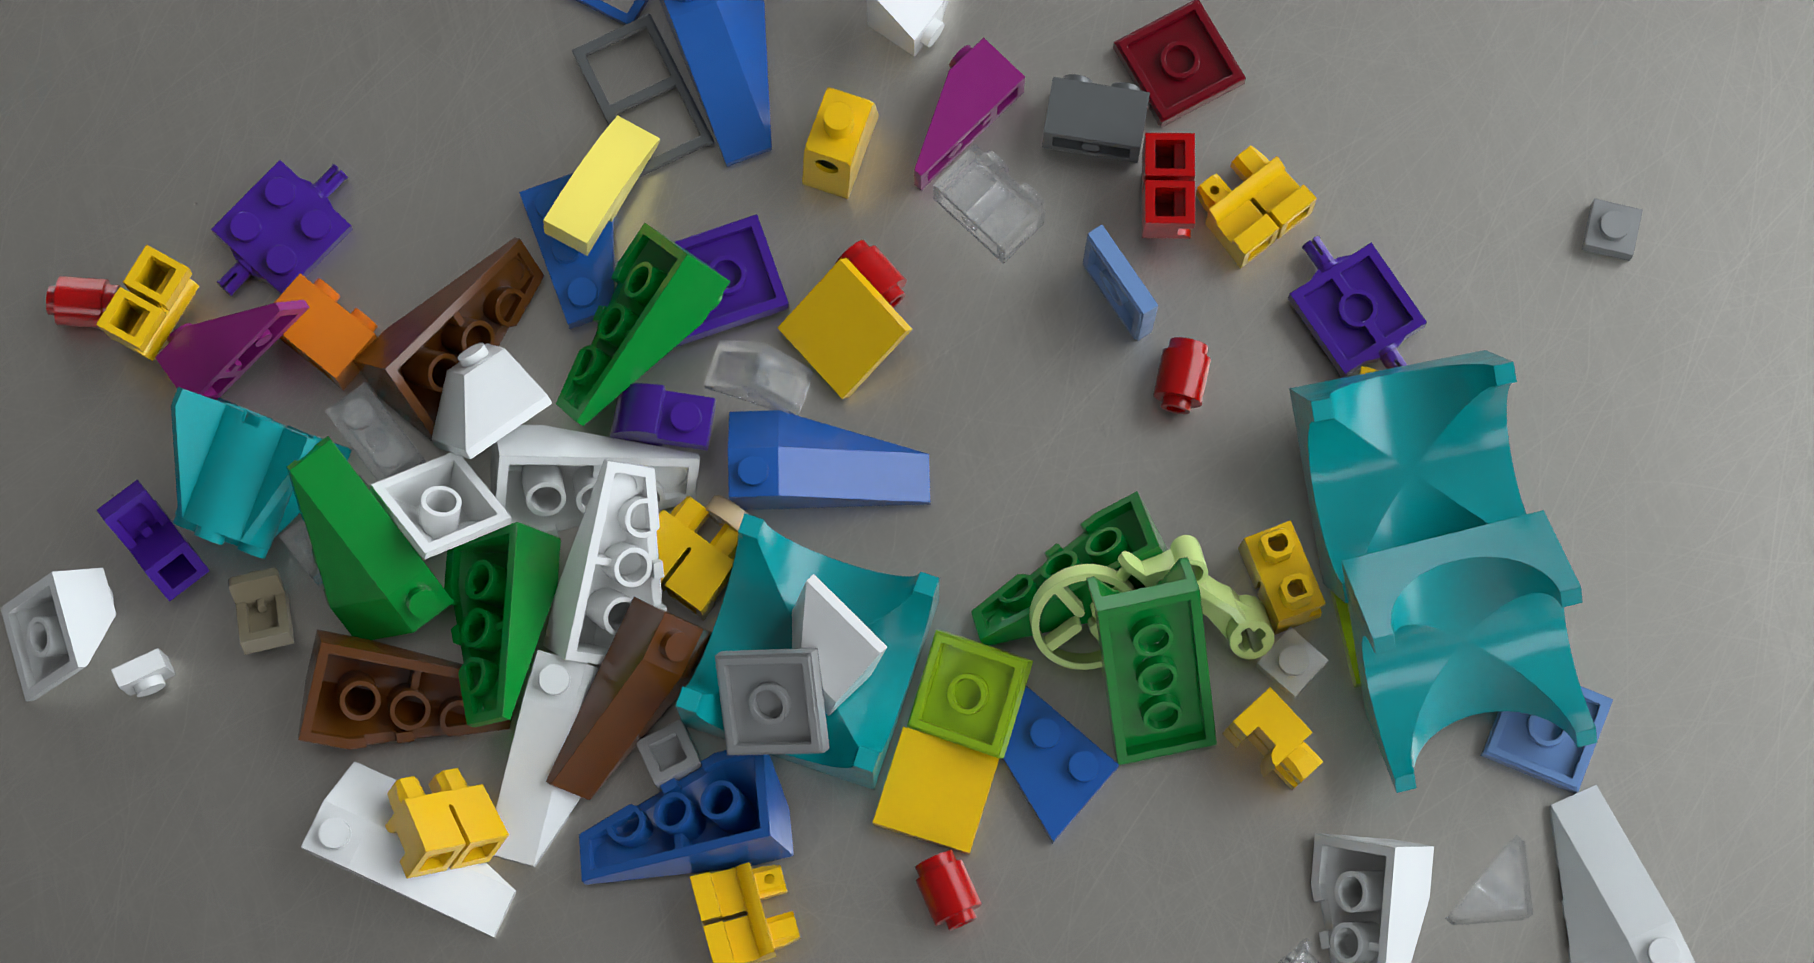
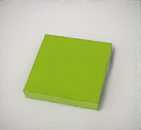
(970, 693)

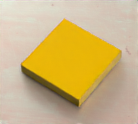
(844, 328)
(935, 791)

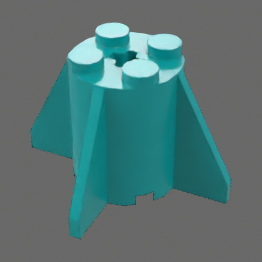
(234, 471)

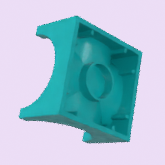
(1405, 455)
(758, 616)
(1464, 633)

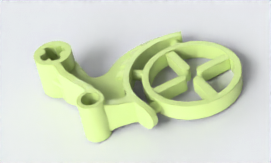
(1237, 616)

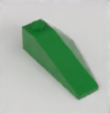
(654, 307)
(1106, 535)
(364, 560)
(500, 604)

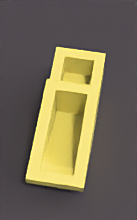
(600, 185)

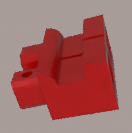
(1168, 185)

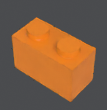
(327, 332)

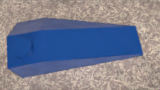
(729, 69)
(804, 463)
(702, 823)

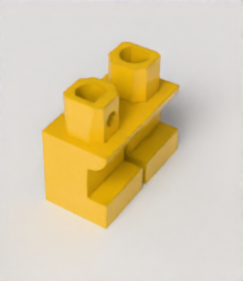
(1256, 210)
(156, 300)
(692, 566)
(1283, 576)
(1278, 737)
(444, 828)
(736, 894)

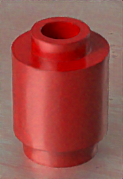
(877, 271)
(79, 300)
(1182, 375)
(947, 890)

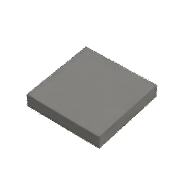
(772, 701)

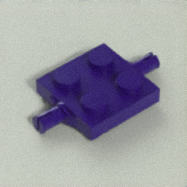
(281, 228)
(1356, 308)

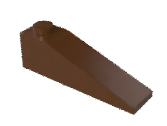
(414, 353)
(632, 690)
(380, 694)

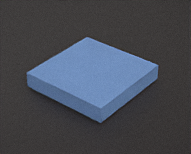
(1119, 283)
(1542, 747)

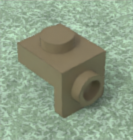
(261, 610)

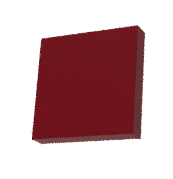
(1179, 62)

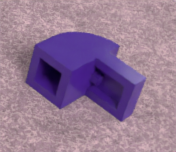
(661, 417)
(153, 540)

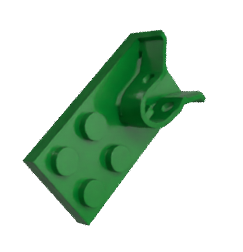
(1155, 666)

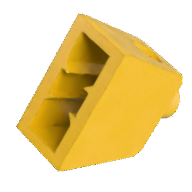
(840, 137)

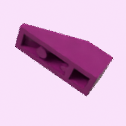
(972, 98)
(219, 351)

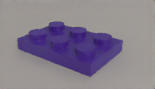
(744, 258)

